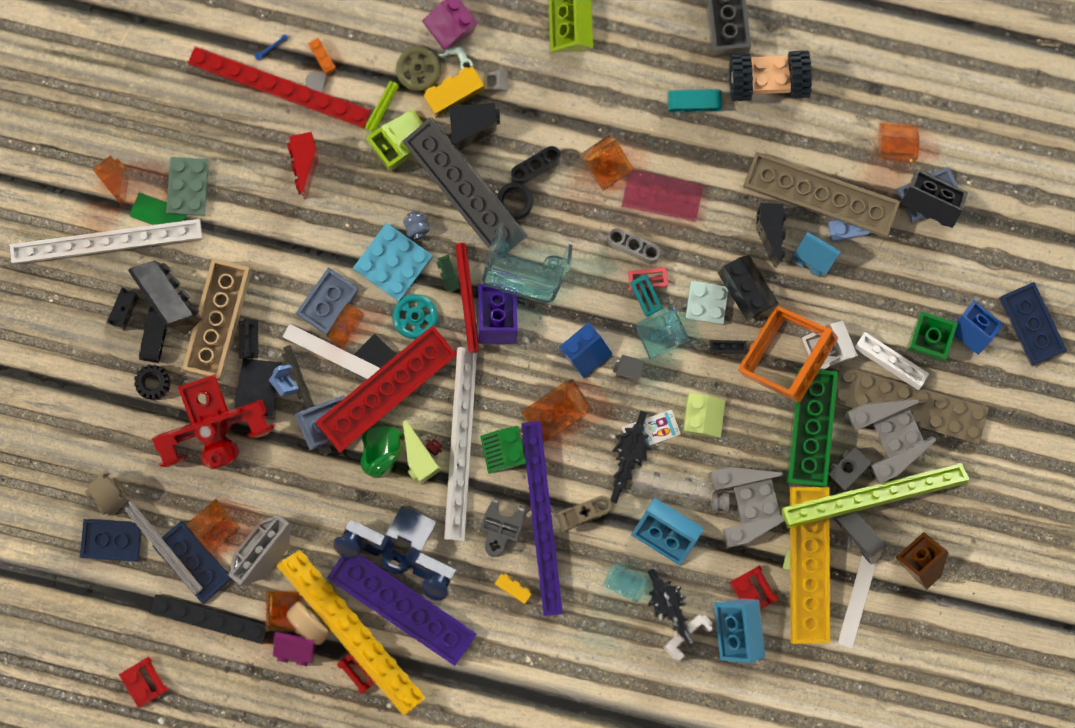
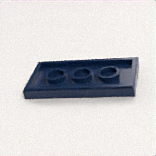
(1032, 324)
(197, 560)

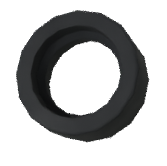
(522, 188)

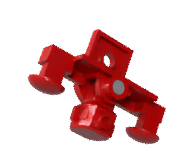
(210, 425)

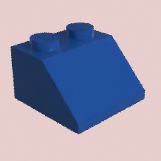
(976, 327)
(585, 350)

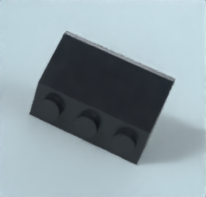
(934, 198)
(747, 287)

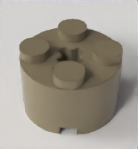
(107, 493)

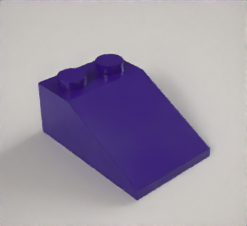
(496, 316)

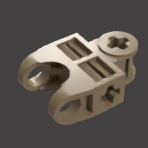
(575, 517)

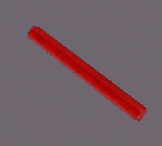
(467, 298)

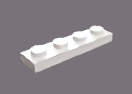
(891, 361)

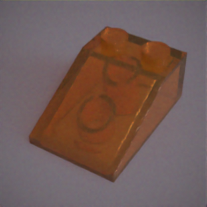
(558, 409)

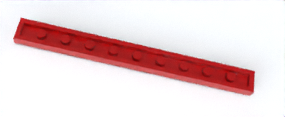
(279, 87)

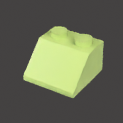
(703, 415)

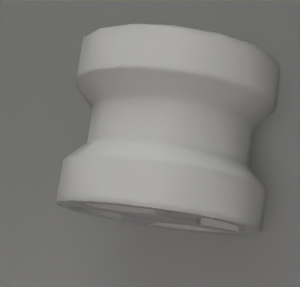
(720, 501)

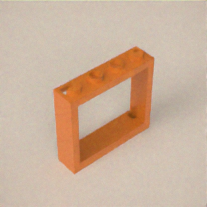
(810, 367)

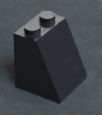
(472, 123)

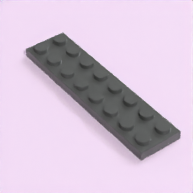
(462, 184)

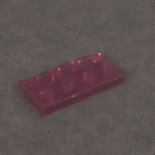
(662, 195)

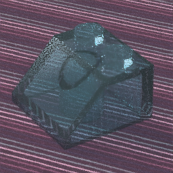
(662, 332)
(625, 582)

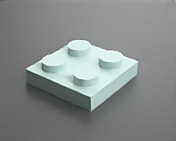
(706, 303)

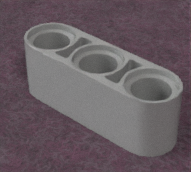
(627, 238)

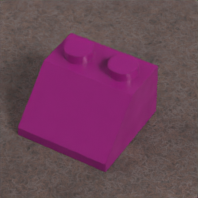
(450, 22)
(293, 648)

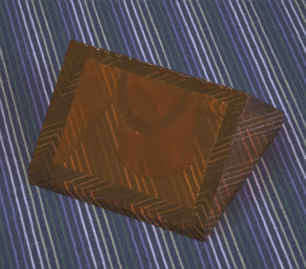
(277, 606)

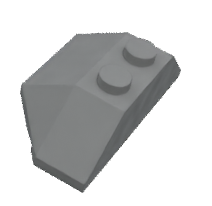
(260, 550)

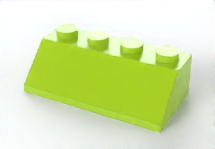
(570, 25)

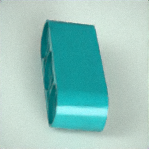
(694, 101)

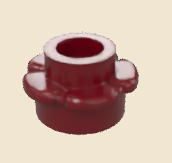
(433, 447)

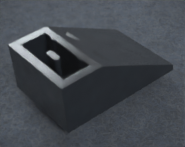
(769, 226)

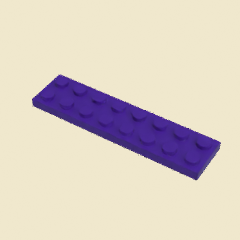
(402, 607)

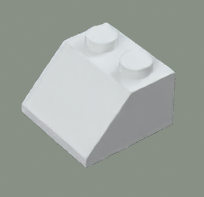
(842, 350)

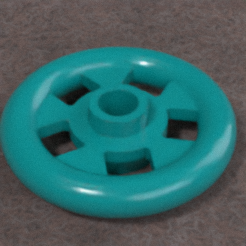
(403, 305)

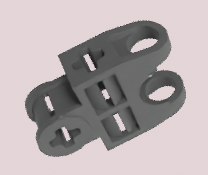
(497, 534)

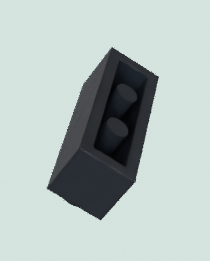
(727, 347)

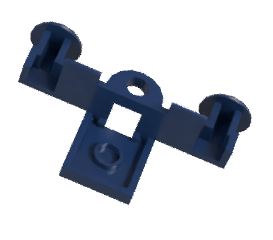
(411, 528)

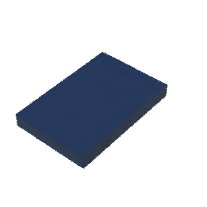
(110, 540)

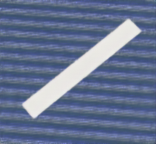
(330, 351)
(856, 603)

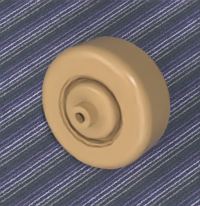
(308, 623)

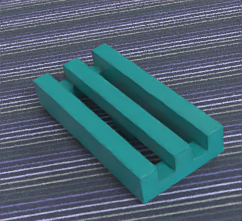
(639, 280)

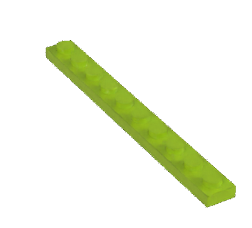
(874, 495)

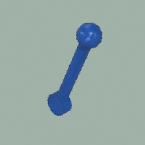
(259, 56)

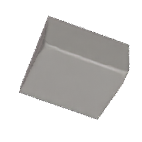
(495, 81)

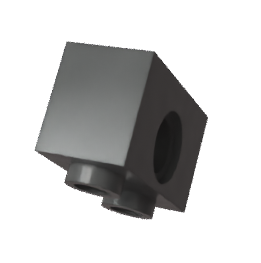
(628, 369)
(858, 463)

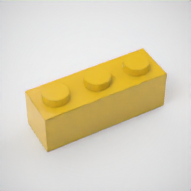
(513, 588)

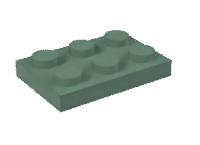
(187, 186)

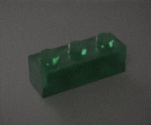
(448, 274)

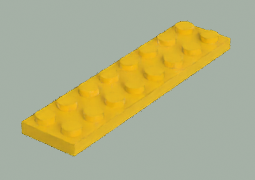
(809, 574)

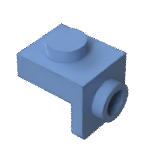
(282, 381)

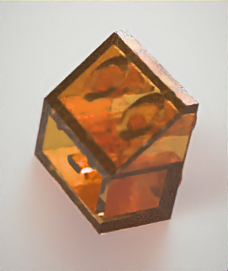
(213, 526)

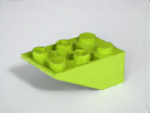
(388, 140)

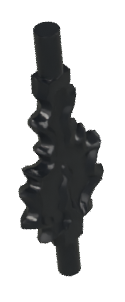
(631, 450)
(667, 601)

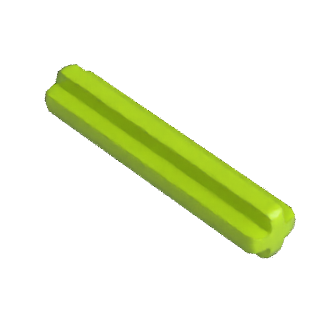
(381, 107)

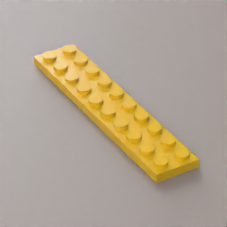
(351, 632)

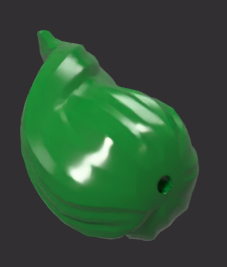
(380, 450)

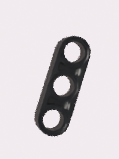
(541, 158)
(153, 338)

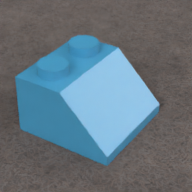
(815, 255)

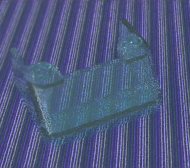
(522, 275)

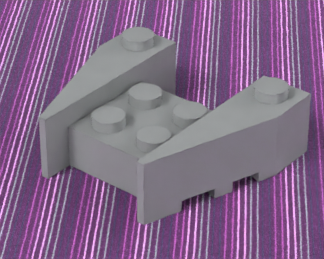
(896, 433)
(754, 502)

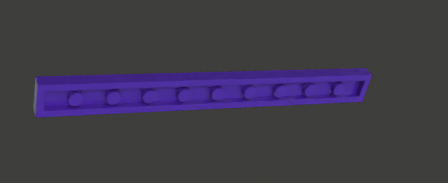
(542, 518)

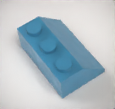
(667, 531)
(739, 630)

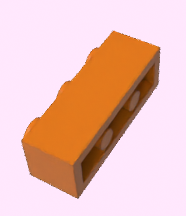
(322, 56)

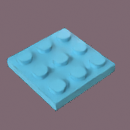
(392, 262)

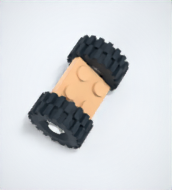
(770, 75)

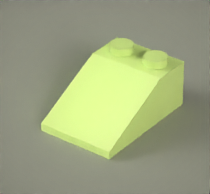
(419, 460)

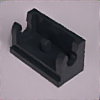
(122, 309)

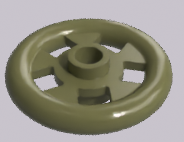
(431, 78)

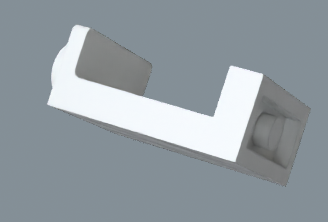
(671, 646)

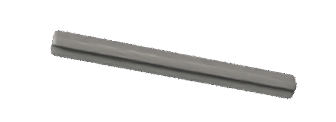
(162, 547)

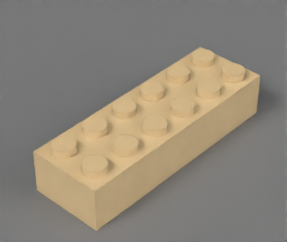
(220, 315)

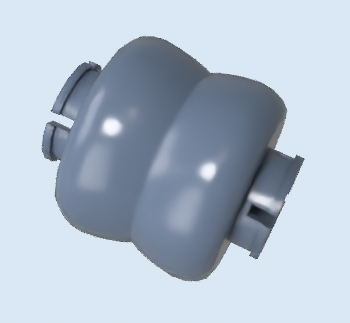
(416, 225)

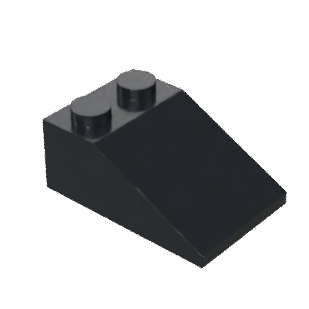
(255, 385)

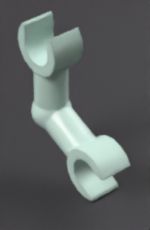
(459, 51)

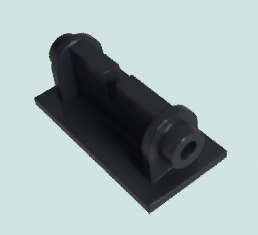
(248, 338)

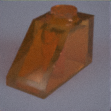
(345, 324)

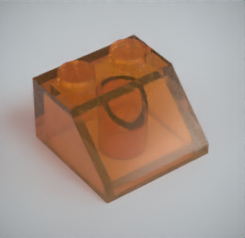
(898, 142)
(606, 162)
(114, 178)

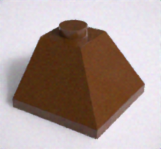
(924, 560)

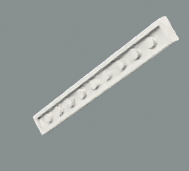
(105, 241)
(460, 445)

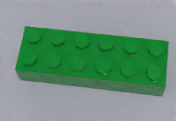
(812, 432)

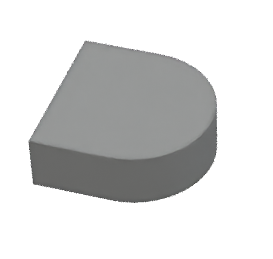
(316, 81)

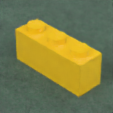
(453, 91)

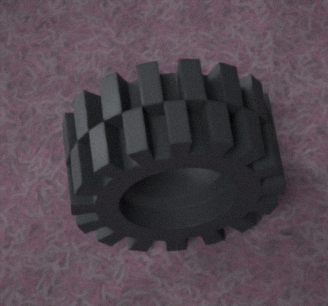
(142, 376)

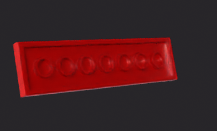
(385, 388)

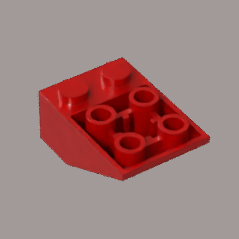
(305, 155)

